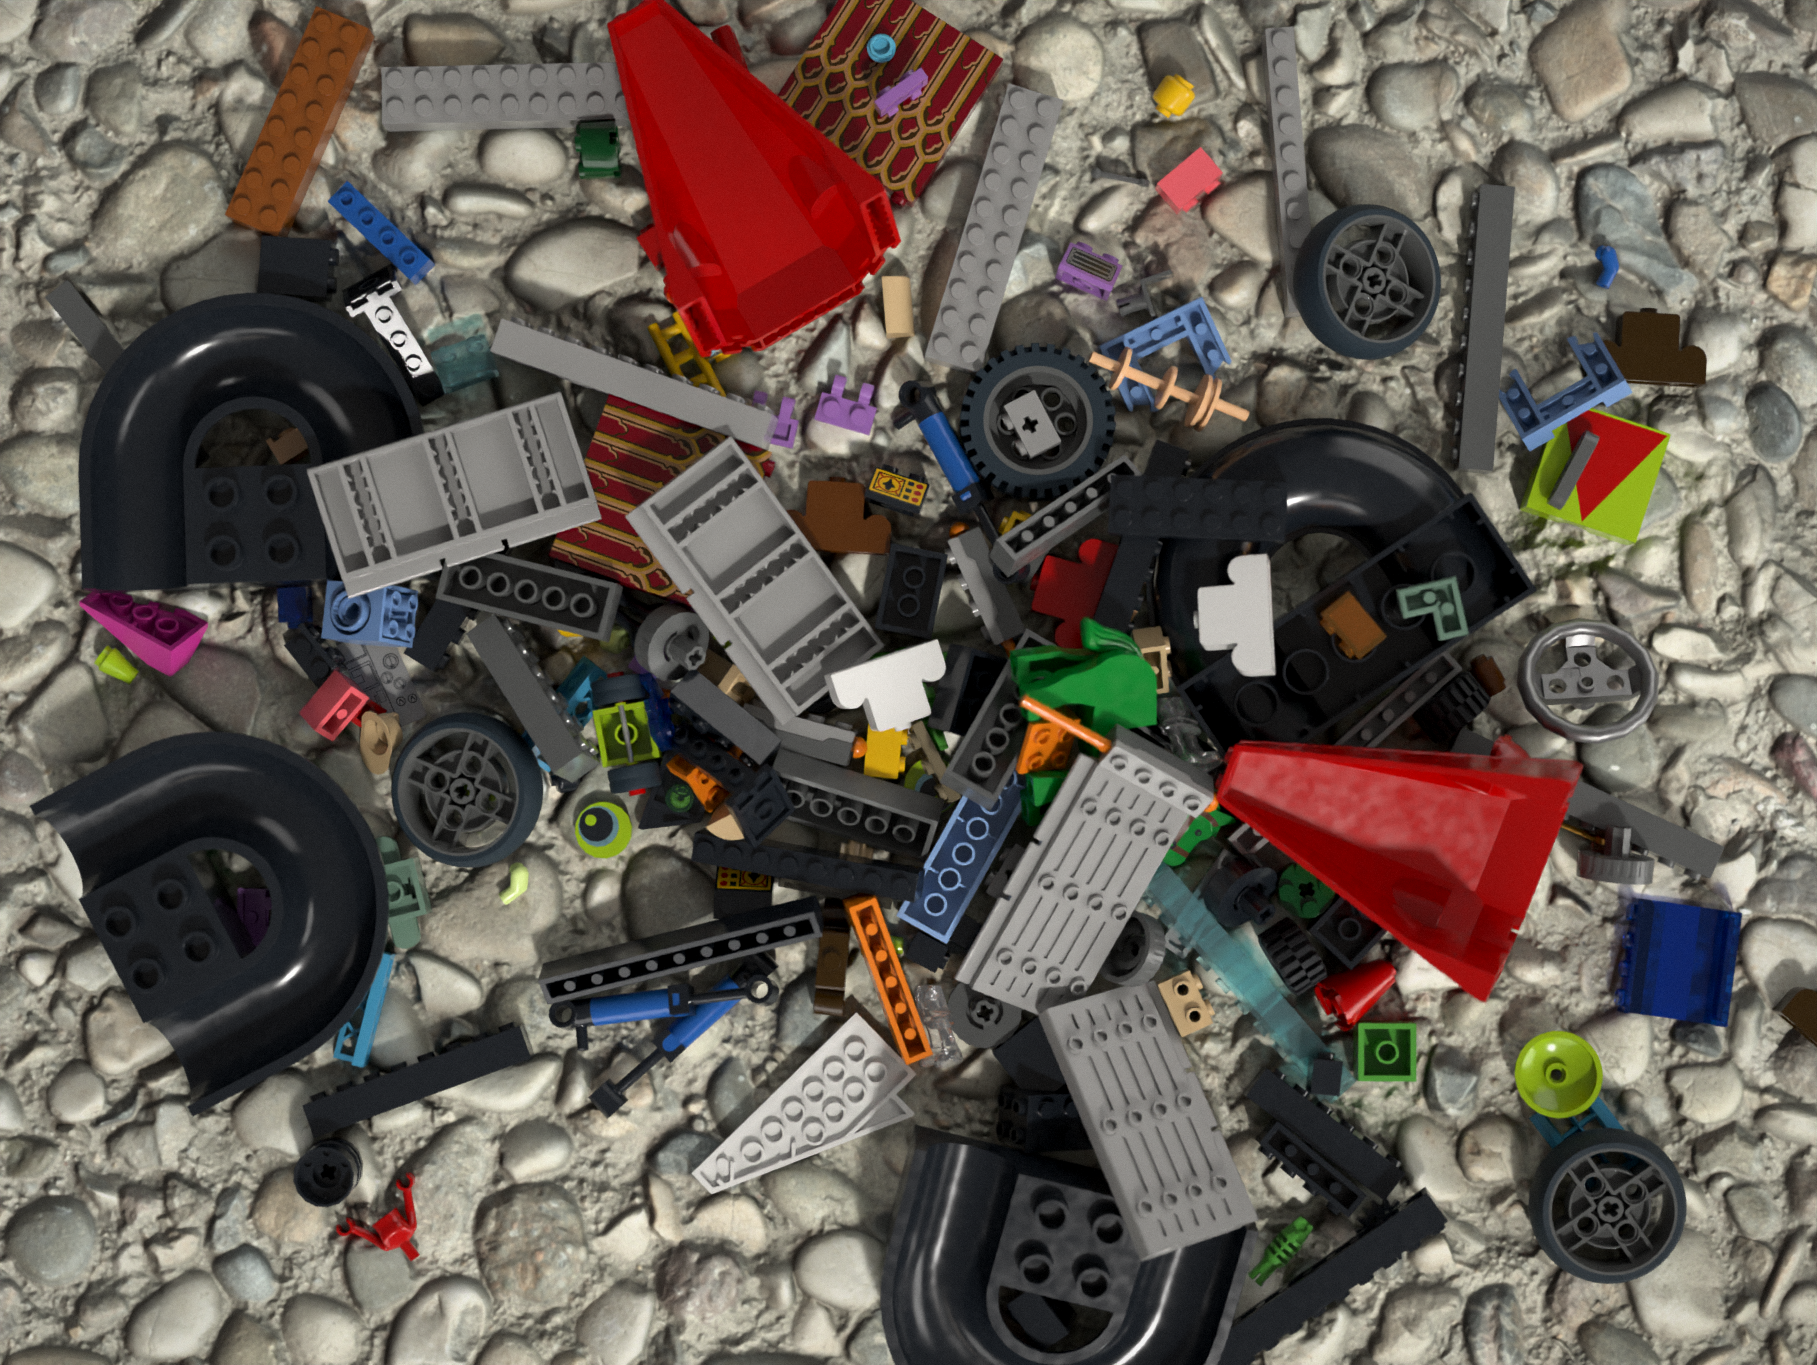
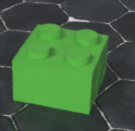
(1384, 1051)

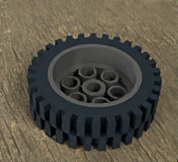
(1081, 400)

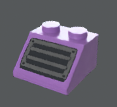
(1089, 270)

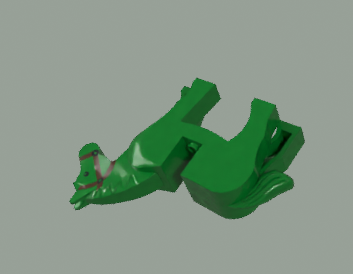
(1110, 688)

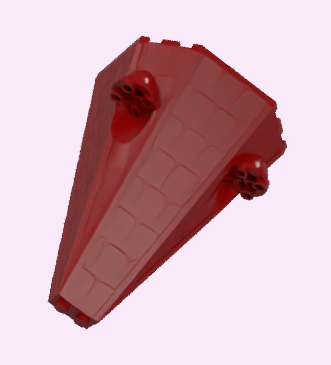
(746, 195)
(1413, 838)

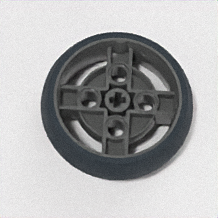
(1405, 269)
(448, 839)
(1651, 1175)

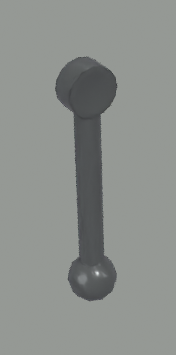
(1097, 173)

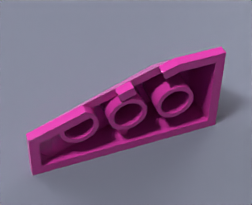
(154, 635)

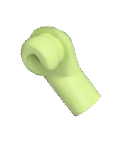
(518, 883)

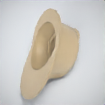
(378, 739)

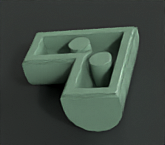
(1441, 599)

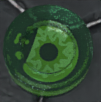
(680, 798)

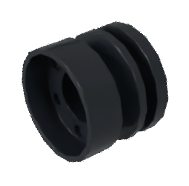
(324, 1187)

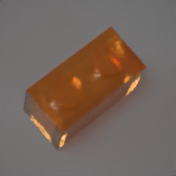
(1352, 626)

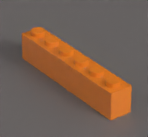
(887, 977)

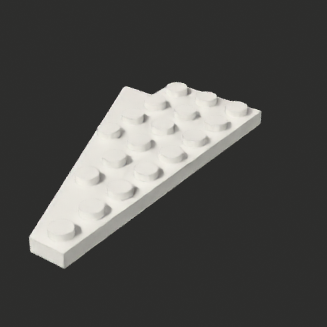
(827, 1101)

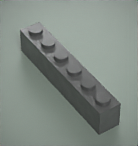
(1058, 519)

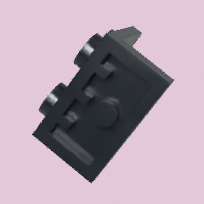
(315, 654)

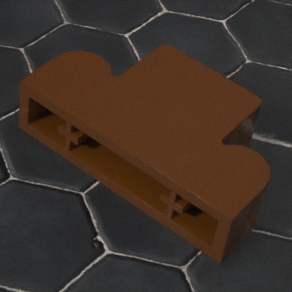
(837, 522)

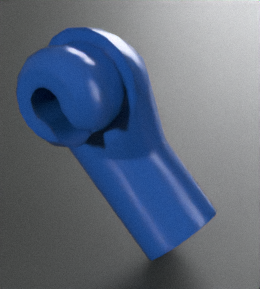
(1610, 265)

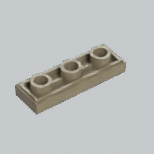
(932, 762)

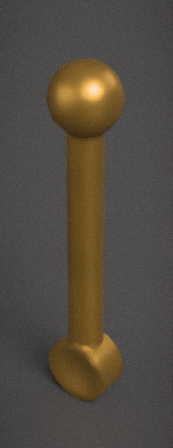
(1599, 840)

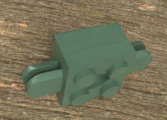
(406, 893)

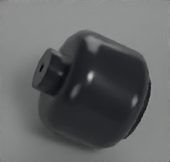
(563, 785)

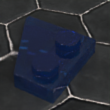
(658, 713)

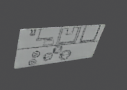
(384, 679)

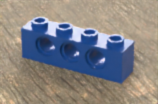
(381, 233)

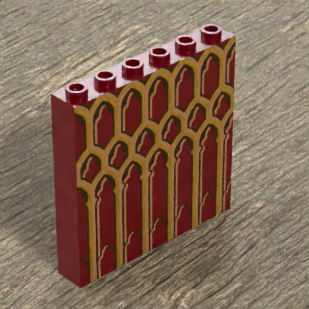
(839, 83)
(626, 463)

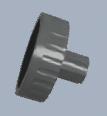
(684, 648)
(1615, 862)
(1140, 957)
(981, 1030)

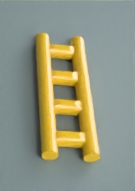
(673, 361)

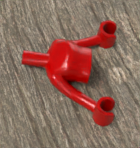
(392, 1228)

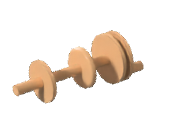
(1200, 402)

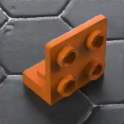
(1046, 745)
(706, 790)

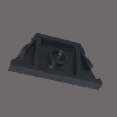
(657, 812)

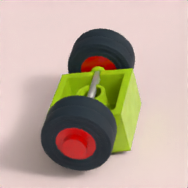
(625, 734)

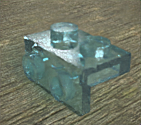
(465, 363)

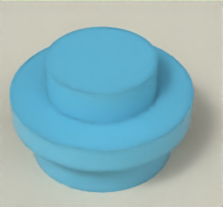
(881, 48)

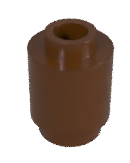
(1487, 674)

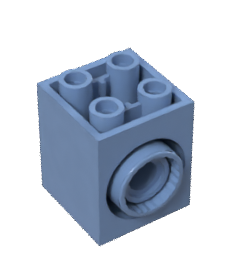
(372, 618)

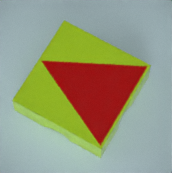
(1615, 482)

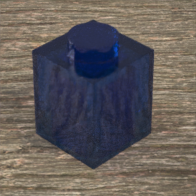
(294, 606)

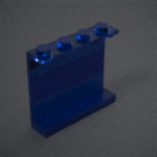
(1678, 961)

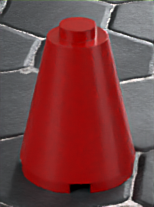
(1354, 991)

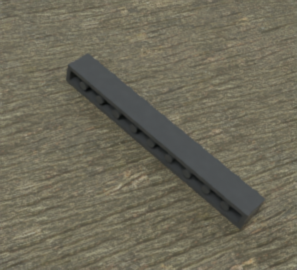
(1483, 328)
(1597, 809)

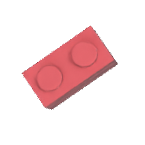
(1189, 181)
(334, 705)

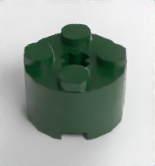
(598, 150)
(1288, 894)

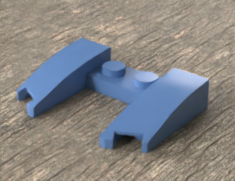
(1188, 321)
(1602, 384)

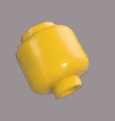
(1173, 95)

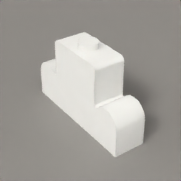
(1240, 616)
(890, 685)

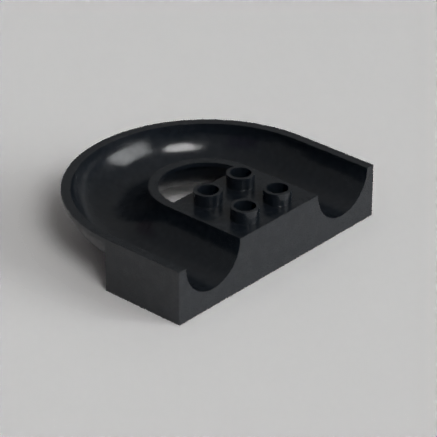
(1386, 503)
(177, 527)
(172, 926)
(1050, 1227)

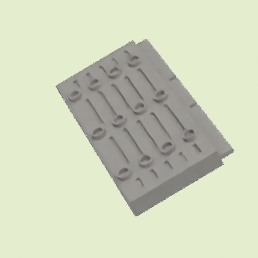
(454, 494)
(754, 579)
(1071, 890)
(1147, 1119)

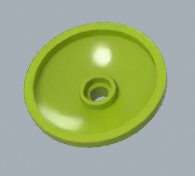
(1579, 1078)

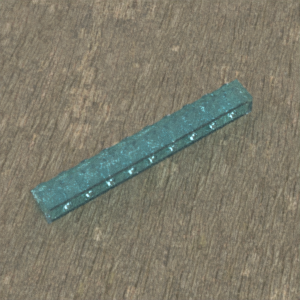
(1237, 973)

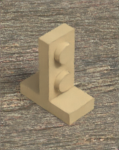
(726, 678)

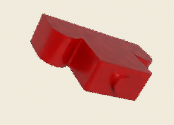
(1072, 589)

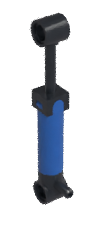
(969, 491)
(671, 1001)
(683, 1031)

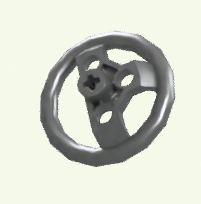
(1587, 684)

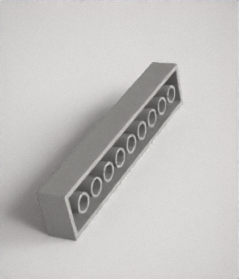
(501, 96)
(993, 230)
(625, 379)

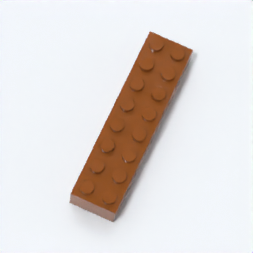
(300, 124)

